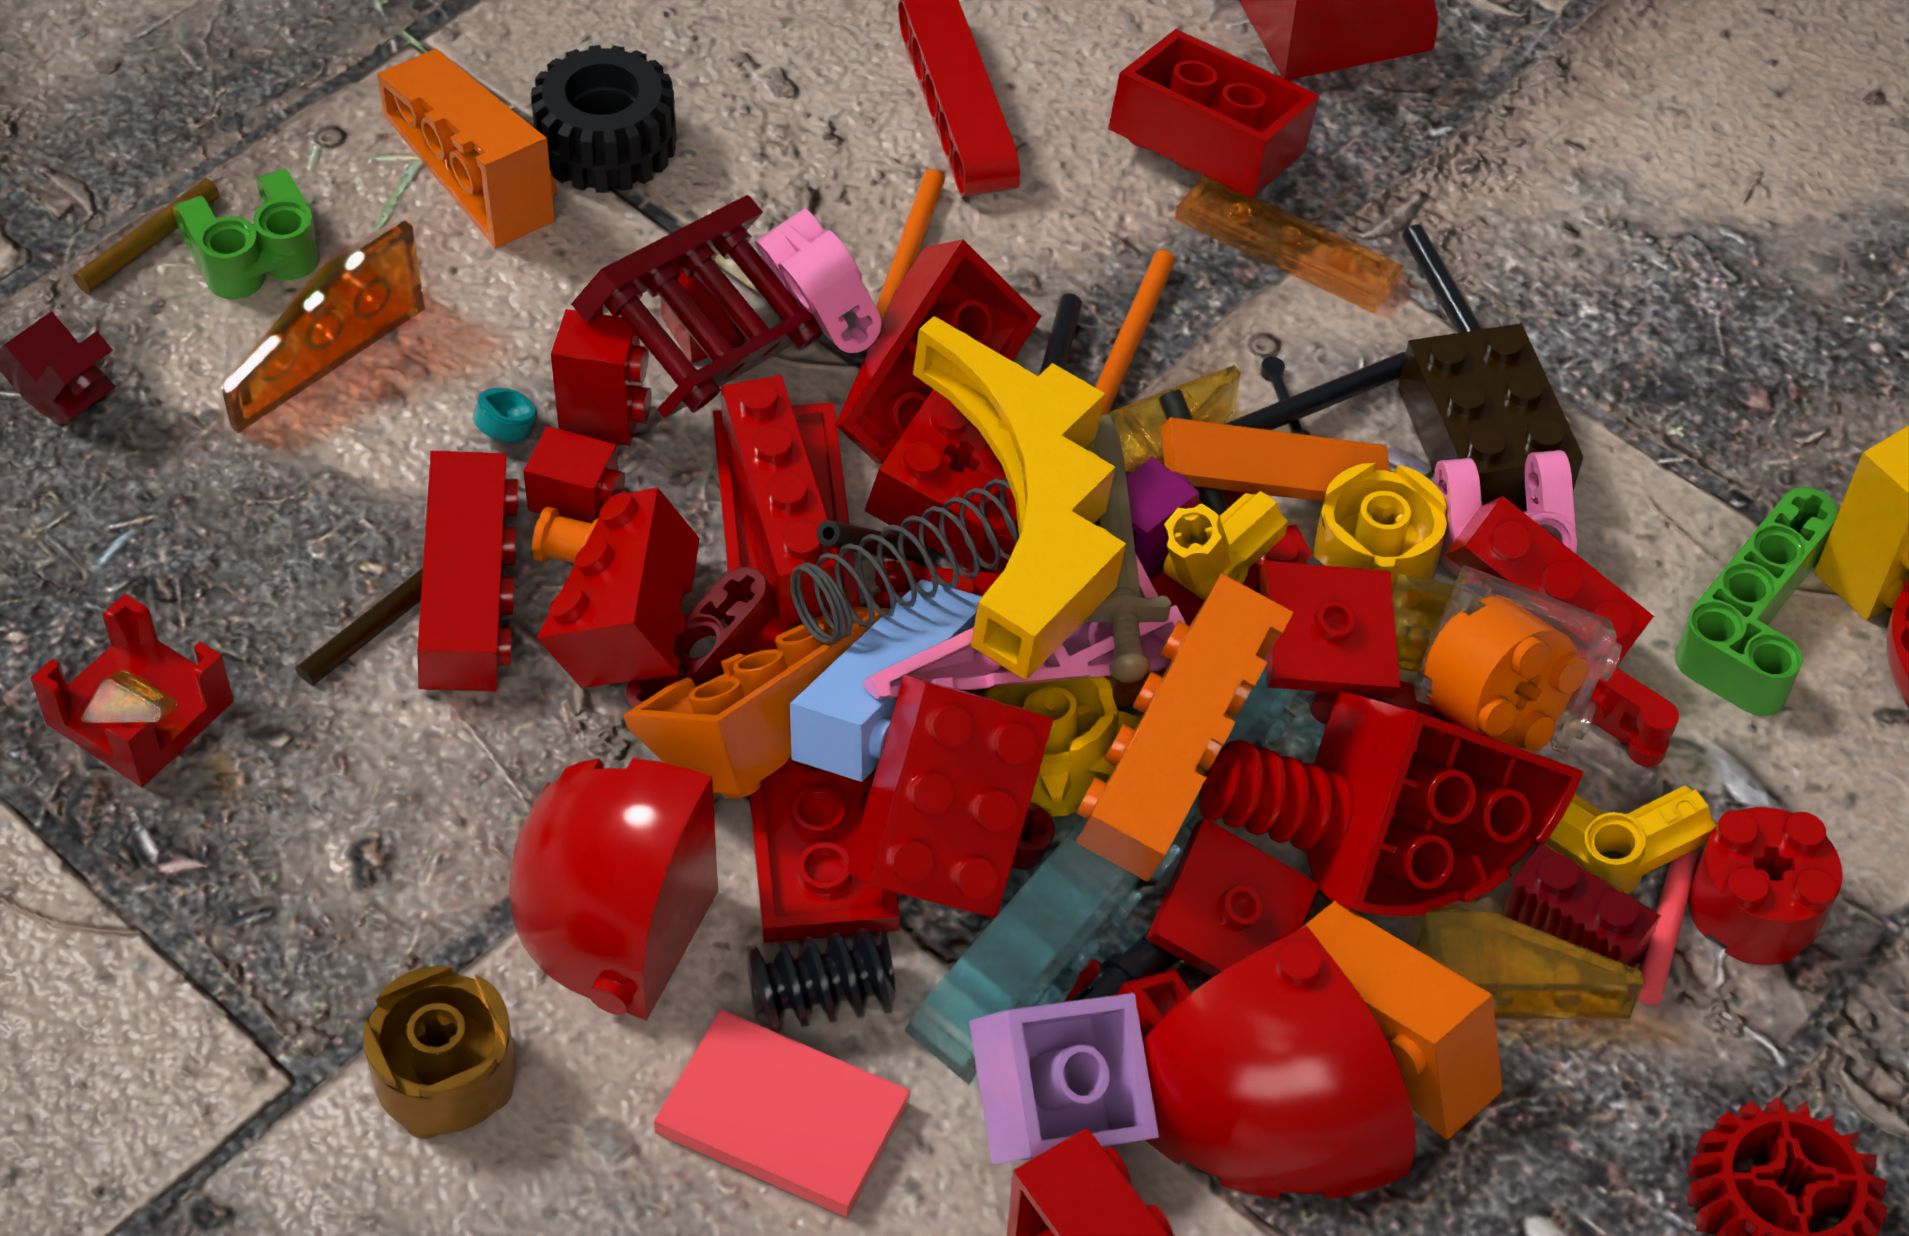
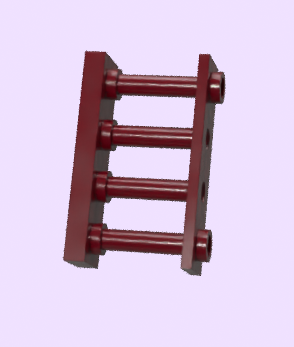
(692, 251)

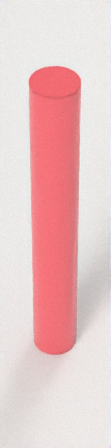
(1663, 944)

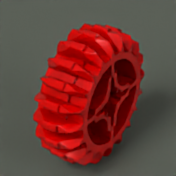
(1804, 1176)

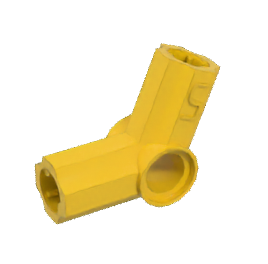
(1210, 544)
(1645, 836)

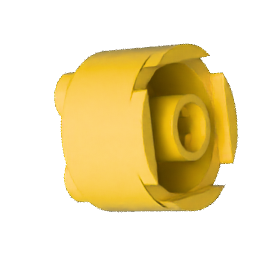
(1382, 522)

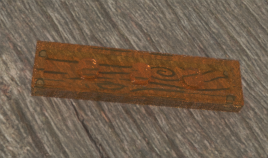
(1290, 244)

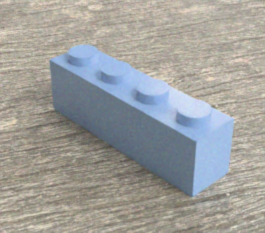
(835, 718)

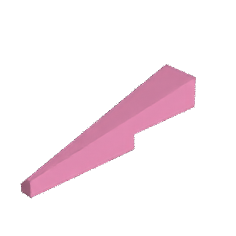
(1081, 655)

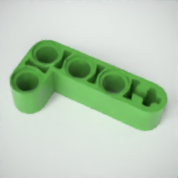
(1728, 632)

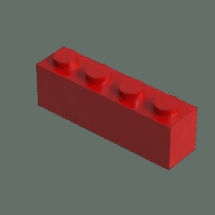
(776, 487)
(463, 572)

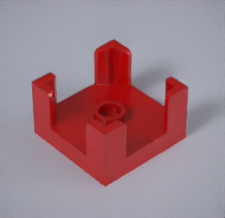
(136, 748)

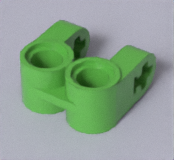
(237, 253)

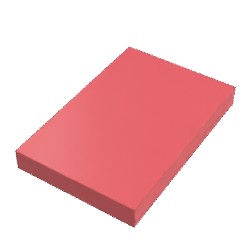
(782, 1112)

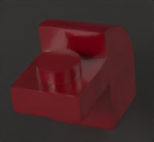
(55, 369)

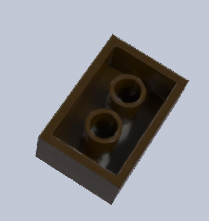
(1485, 402)

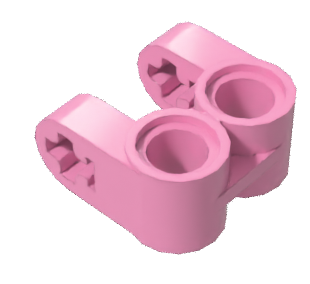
(822, 279)
(1547, 497)

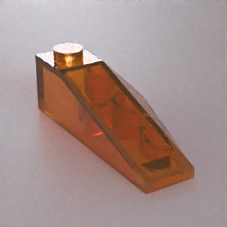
(335, 317)

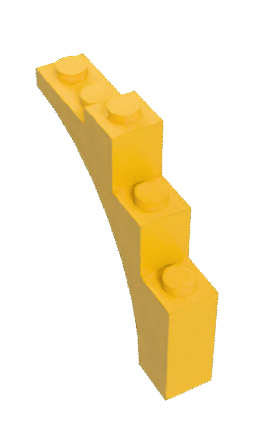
(1059, 488)

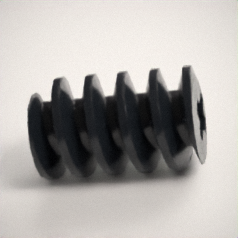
(821, 977)

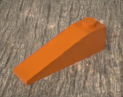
(740, 720)

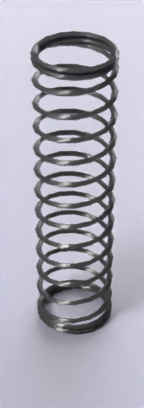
(835, 591)

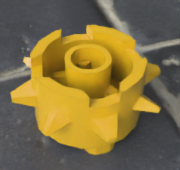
(1079, 737)

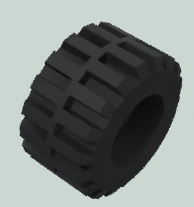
(605, 117)

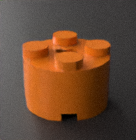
(1504, 673)

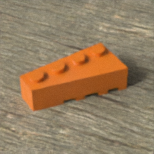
(472, 145)
(1180, 728)

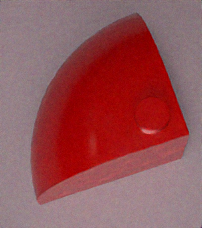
(1340, 34)
(1432, 808)
(615, 878)
(1281, 1079)

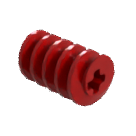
(1277, 797)

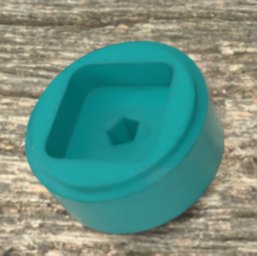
(504, 414)

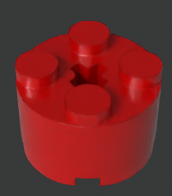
(1765, 883)

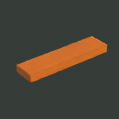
(1261, 458)

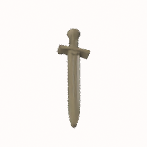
(1124, 605)

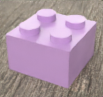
(1061, 1071)

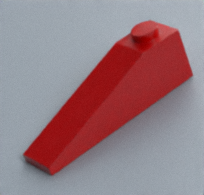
(956, 288)

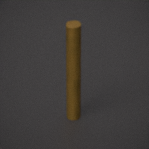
(138, 240)

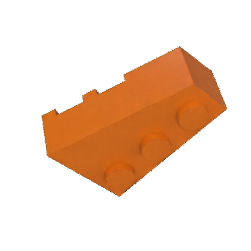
(1428, 1013)

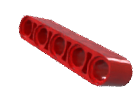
(959, 96)

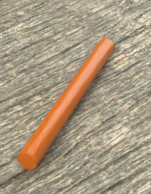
(912, 235)
(1134, 327)

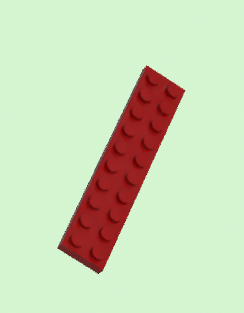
(802, 814)

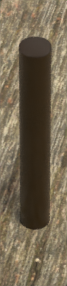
(361, 630)

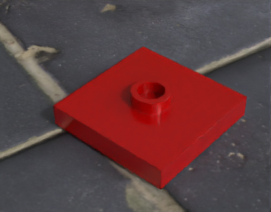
(1338, 630)
(1228, 901)

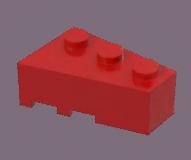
(625, 594)

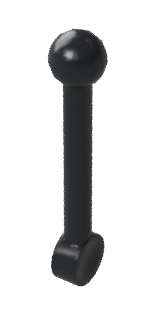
(1273, 370)

